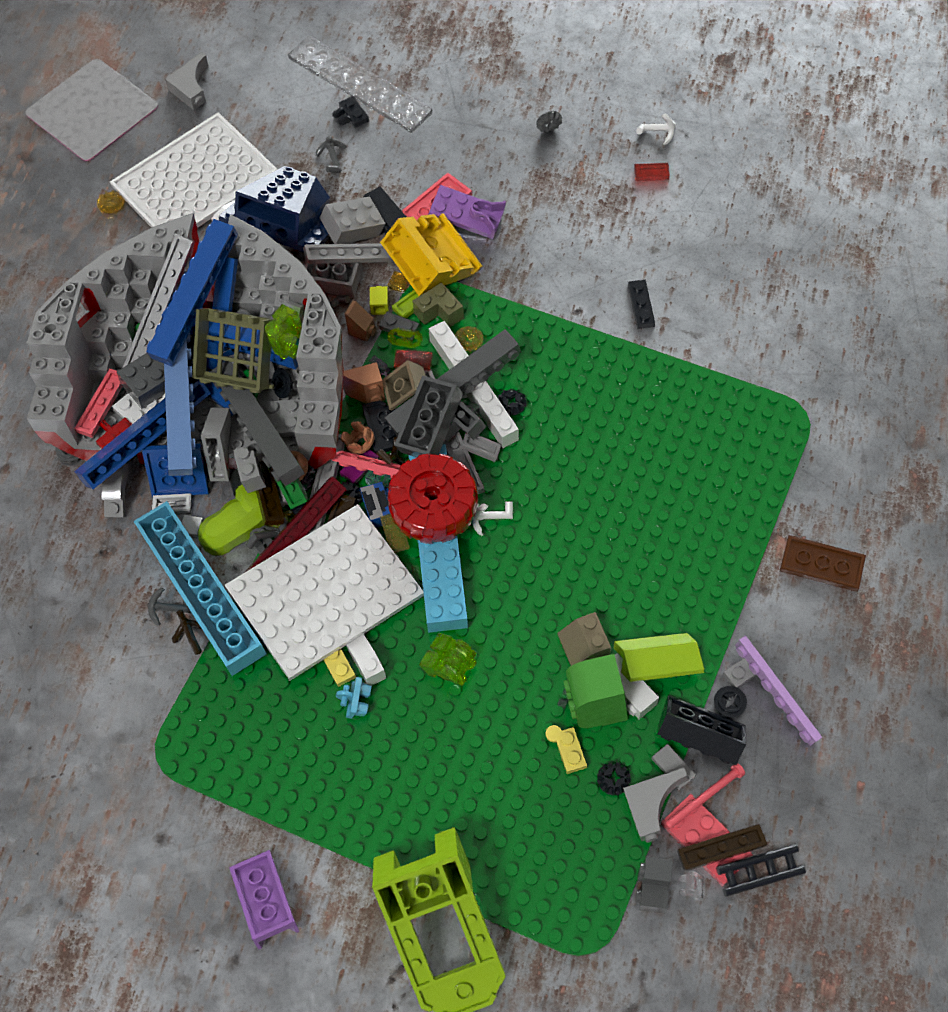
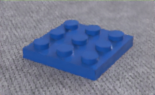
(162, 484)

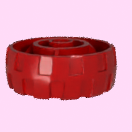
(432, 498)

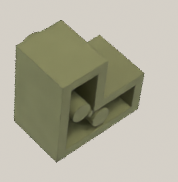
(440, 303)

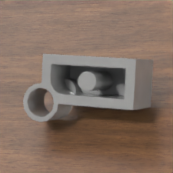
(249, 467)

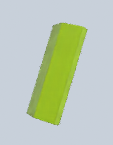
(659, 657)

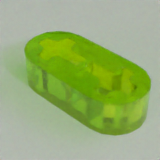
(404, 341)

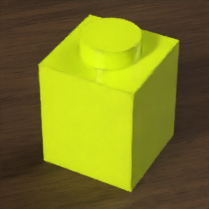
(379, 300)

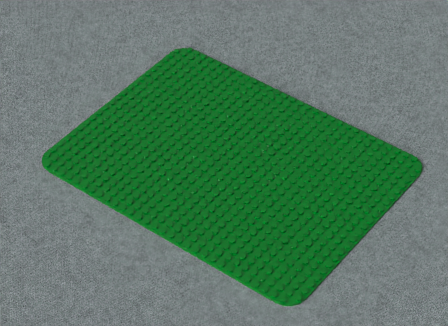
(632, 499)

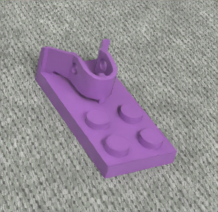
(468, 211)
(262, 898)

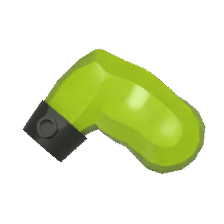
(233, 522)

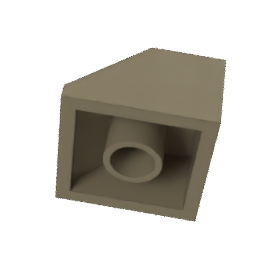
(402, 383)
(584, 639)

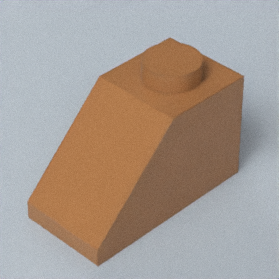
(359, 322)

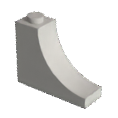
(185, 80)
(216, 443)
(647, 801)

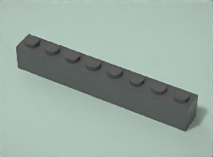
(470, 371)
(261, 430)

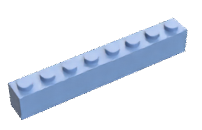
(178, 414)

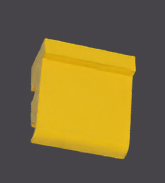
(429, 252)

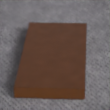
(823, 563)

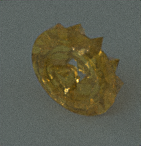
(110, 207)
(471, 333)

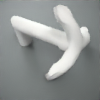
(668, 127)
(480, 515)

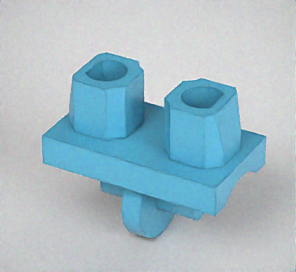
(357, 689)

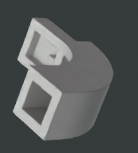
(114, 491)

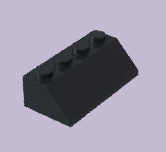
(702, 730)

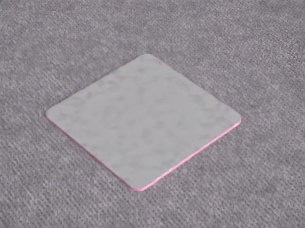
(91, 109)

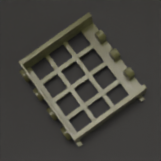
(239, 320)

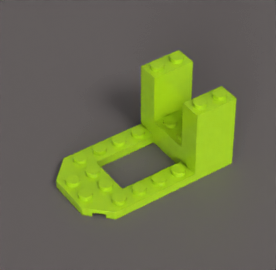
(426, 887)

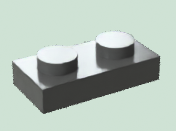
(393, 321)

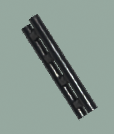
(754, 882)

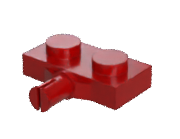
(112, 431)

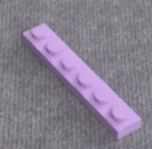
(781, 696)

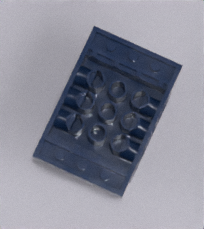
(284, 207)

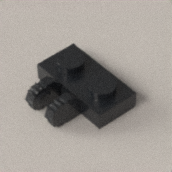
(350, 112)

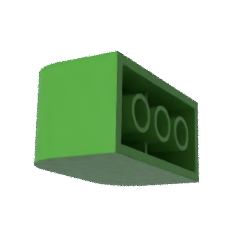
(596, 692)

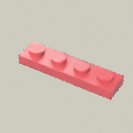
(99, 404)
(366, 463)

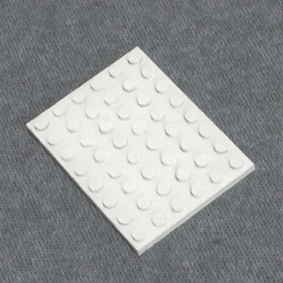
(193, 174)
(324, 591)

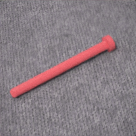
(736, 771)

